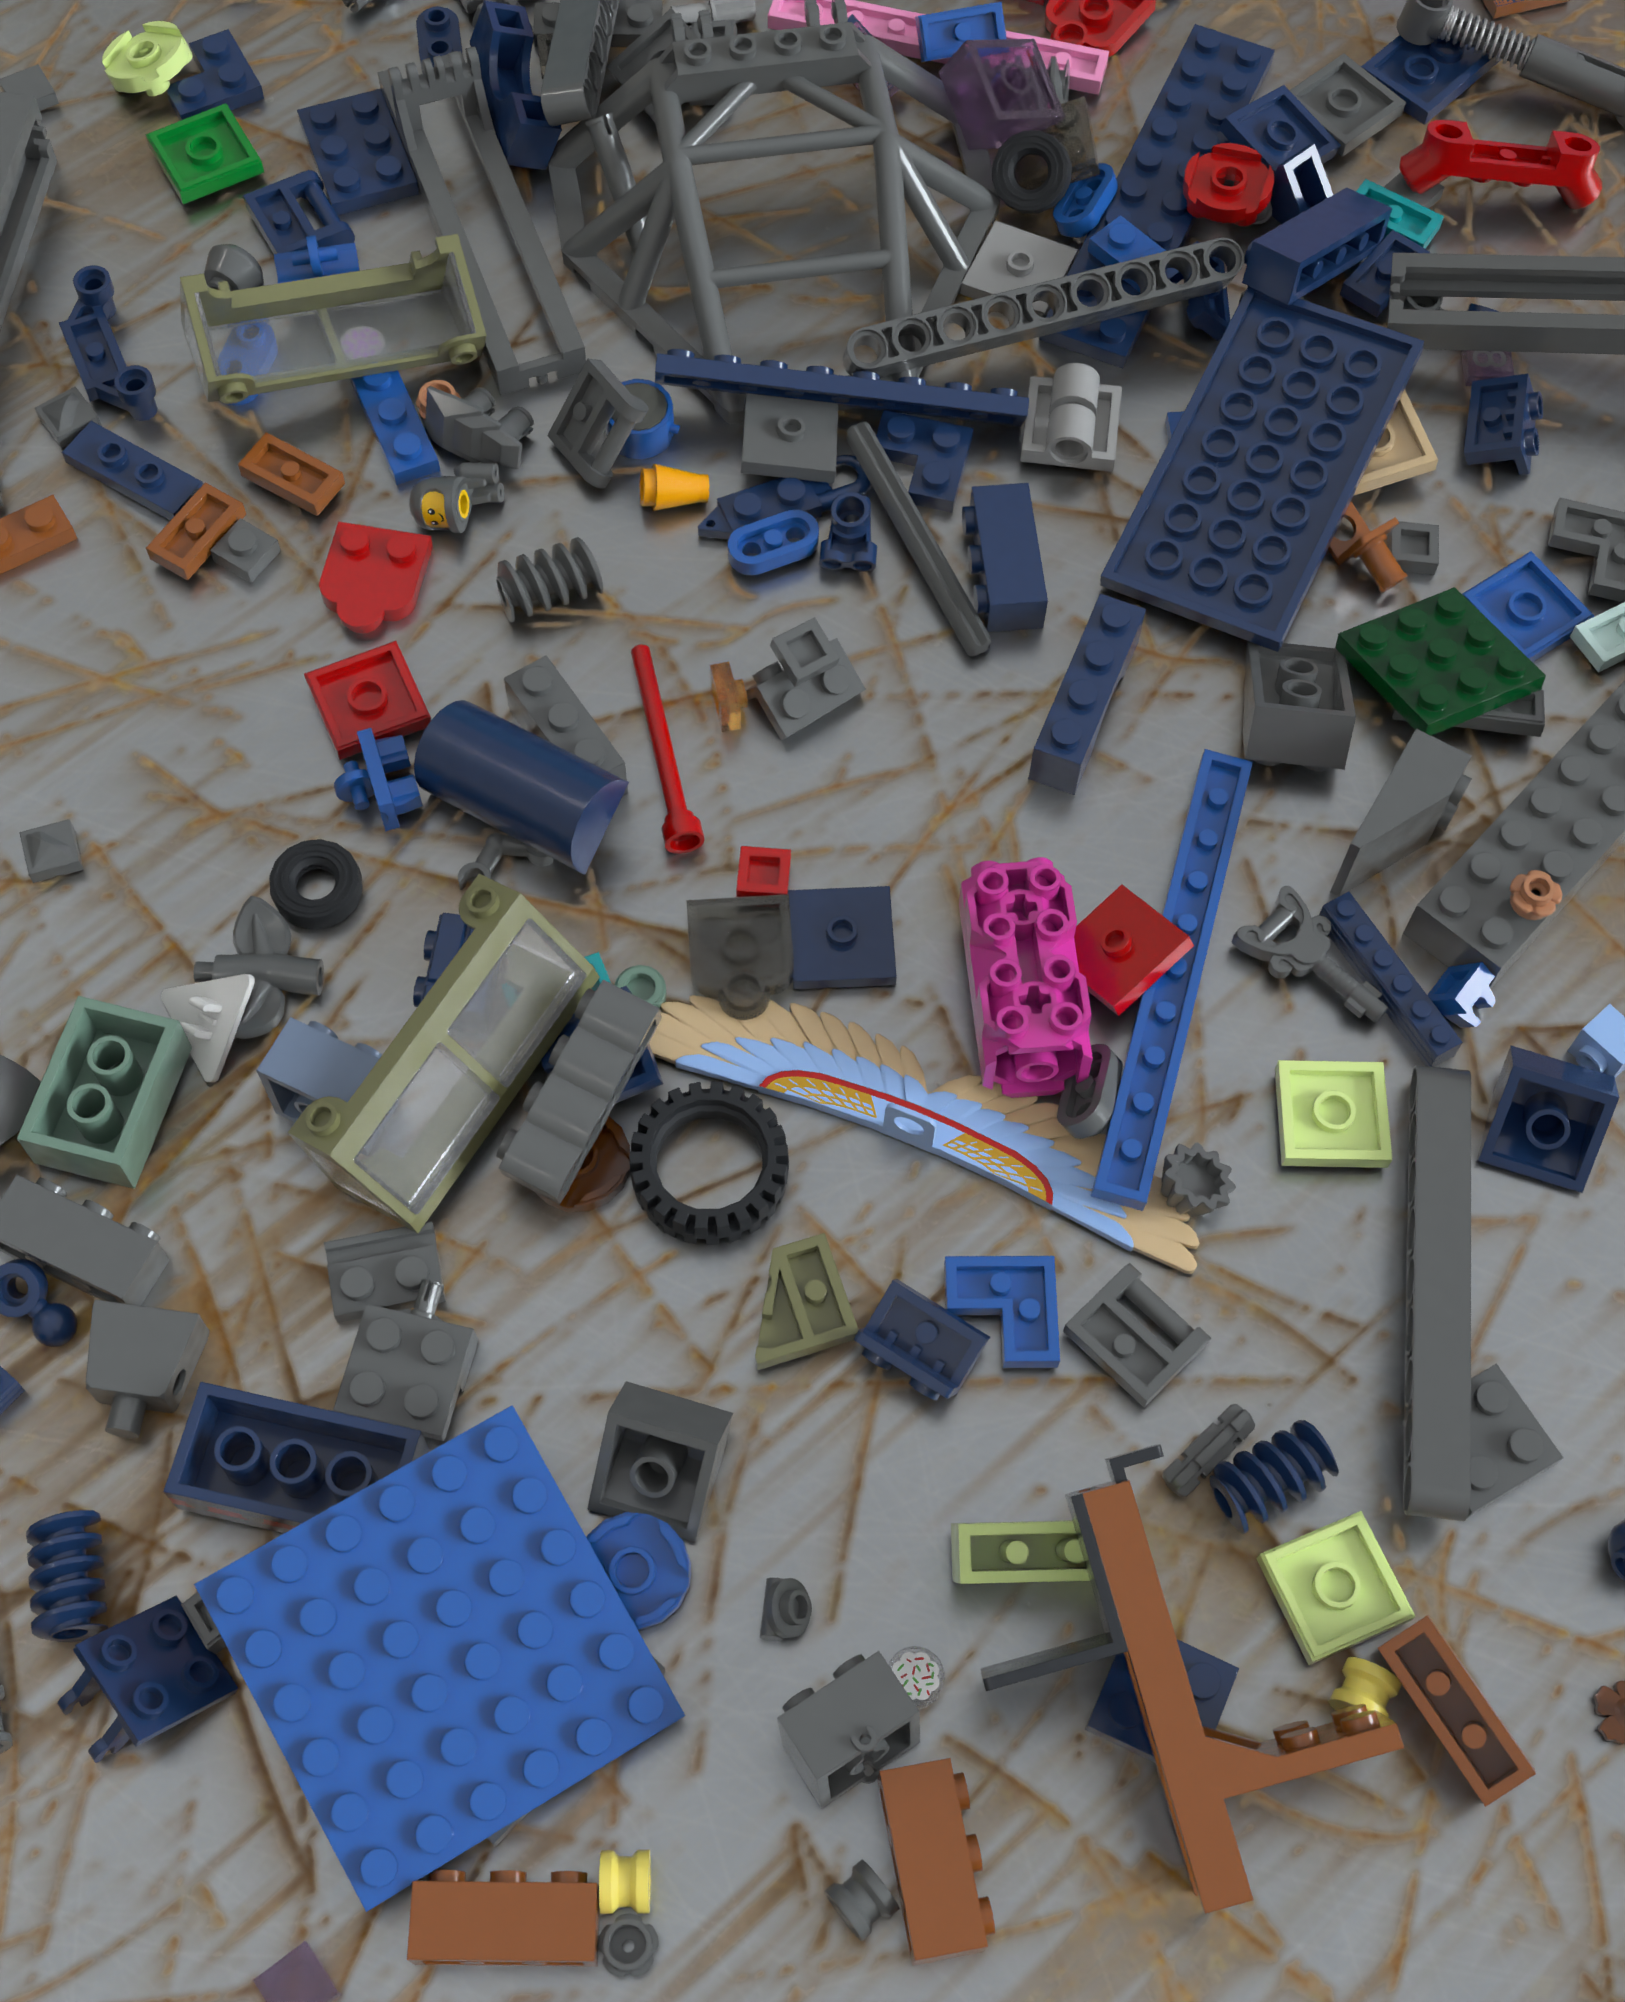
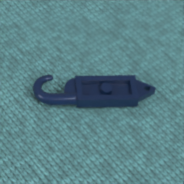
(777, 497)

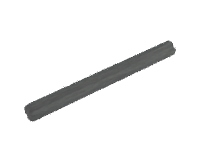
(918, 539)

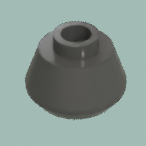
(233, 265)

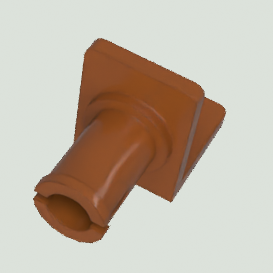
(1370, 548)

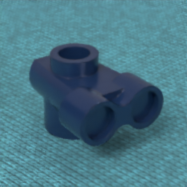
(849, 543)

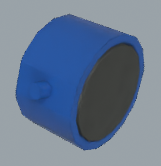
(658, 426)

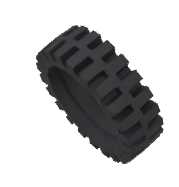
(709, 1104)

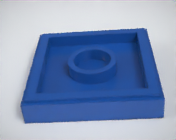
(1529, 606)

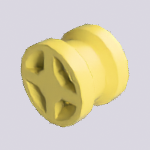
(1366, 1685)
(625, 1881)

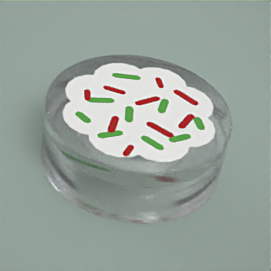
(919, 1674)

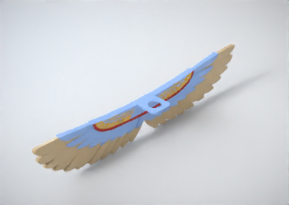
(874, 1085)

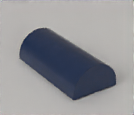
(517, 782)

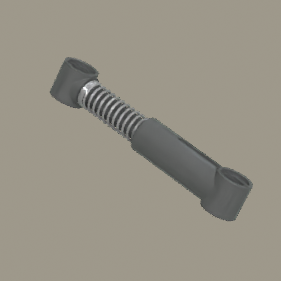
(1538, 60)

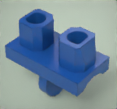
(316, 261)
(392, 796)

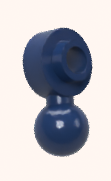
(51, 1322)

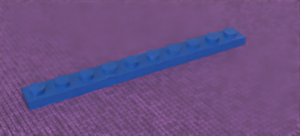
(1168, 1005)

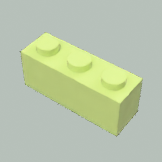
(1016, 1552)

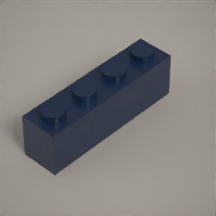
(1315, 245)

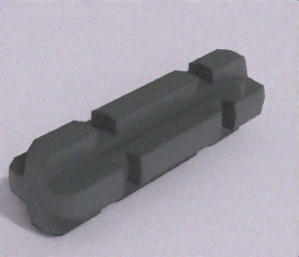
(1208, 1450)

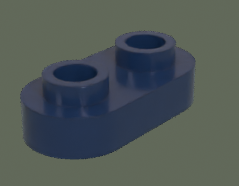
(437, 33)

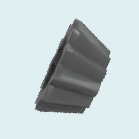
(1195, 1180)

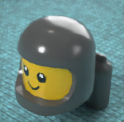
(448, 500)

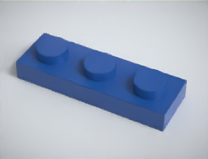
(396, 426)

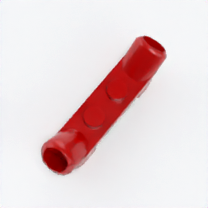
(1452, 151)

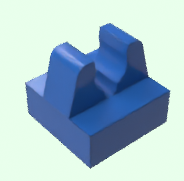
(1460, 990)

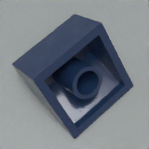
(1548, 1118)

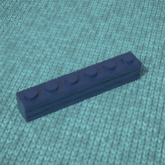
(1381, 967)

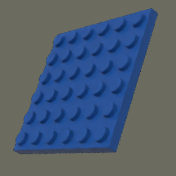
(438, 1655)

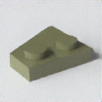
(803, 1304)

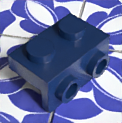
(921, 1341)

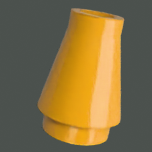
(671, 487)

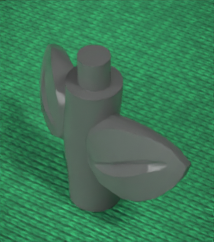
(262, 949)

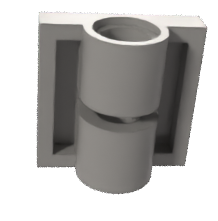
(1072, 420)

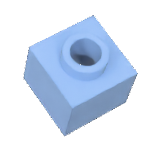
(1602, 1043)

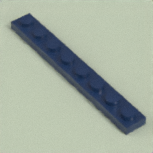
(860, 390)

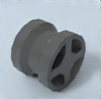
(861, 1900)

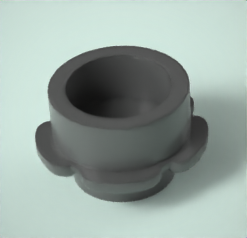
(613, 1936)

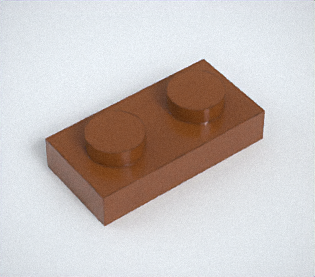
(291, 474)
(195, 530)
(33, 533)

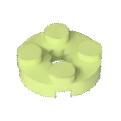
(146, 59)

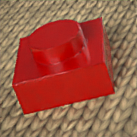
(763, 871)

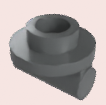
(785, 1609)

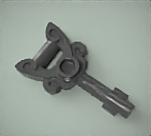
(1306, 952)

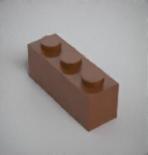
(1457, 1710)
(934, 1861)
(504, 1920)

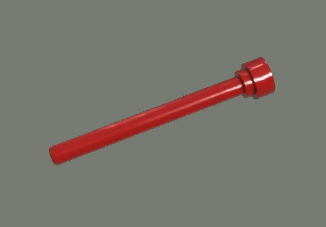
(681, 829)

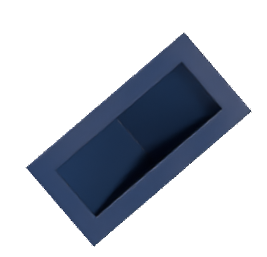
(1299, 184)

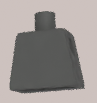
(141, 1360)

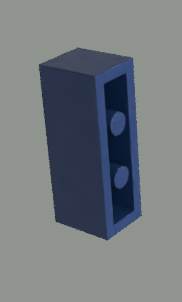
(1005, 557)

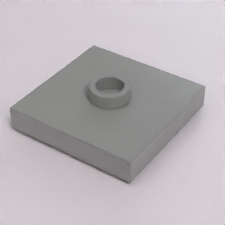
(1016, 260)

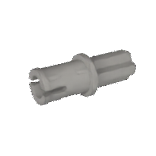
(719, 10)

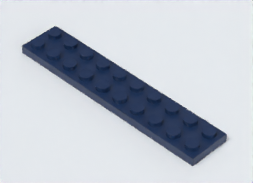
(1205, 85)

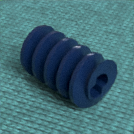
(1272, 1472)
(63, 1577)

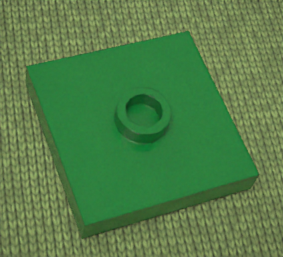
(204, 153)

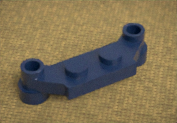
(97, 350)

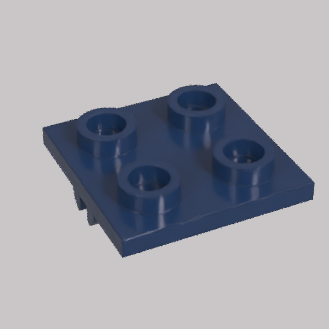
(151, 1675)

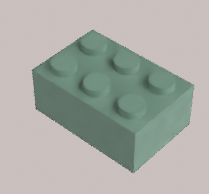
(105, 1092)

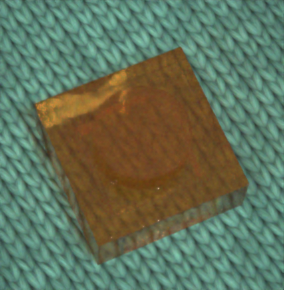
(728, 696)

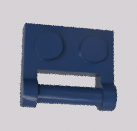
(285, 223)

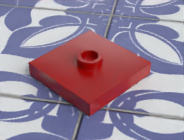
(367, 693)
(1126, 948)

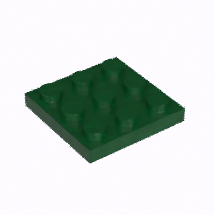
(1439, 662)

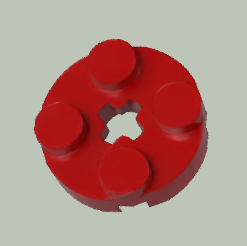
(1228, 204)

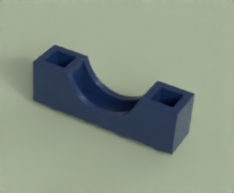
(504, 53)
(1085, 693)

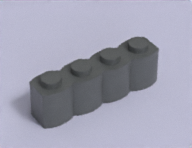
(580, 1092)

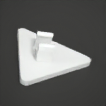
(210, 1018)

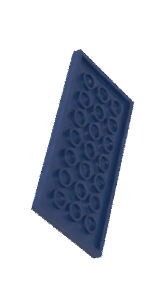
(1262, 467)

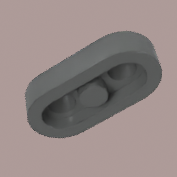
(1089, 1104)

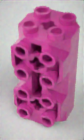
(1025, 977)

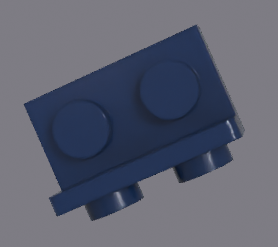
(1503, 421)

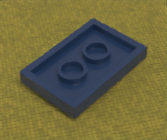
(1428, 74)
(358, 152)

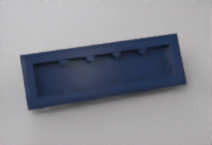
(131, 470)

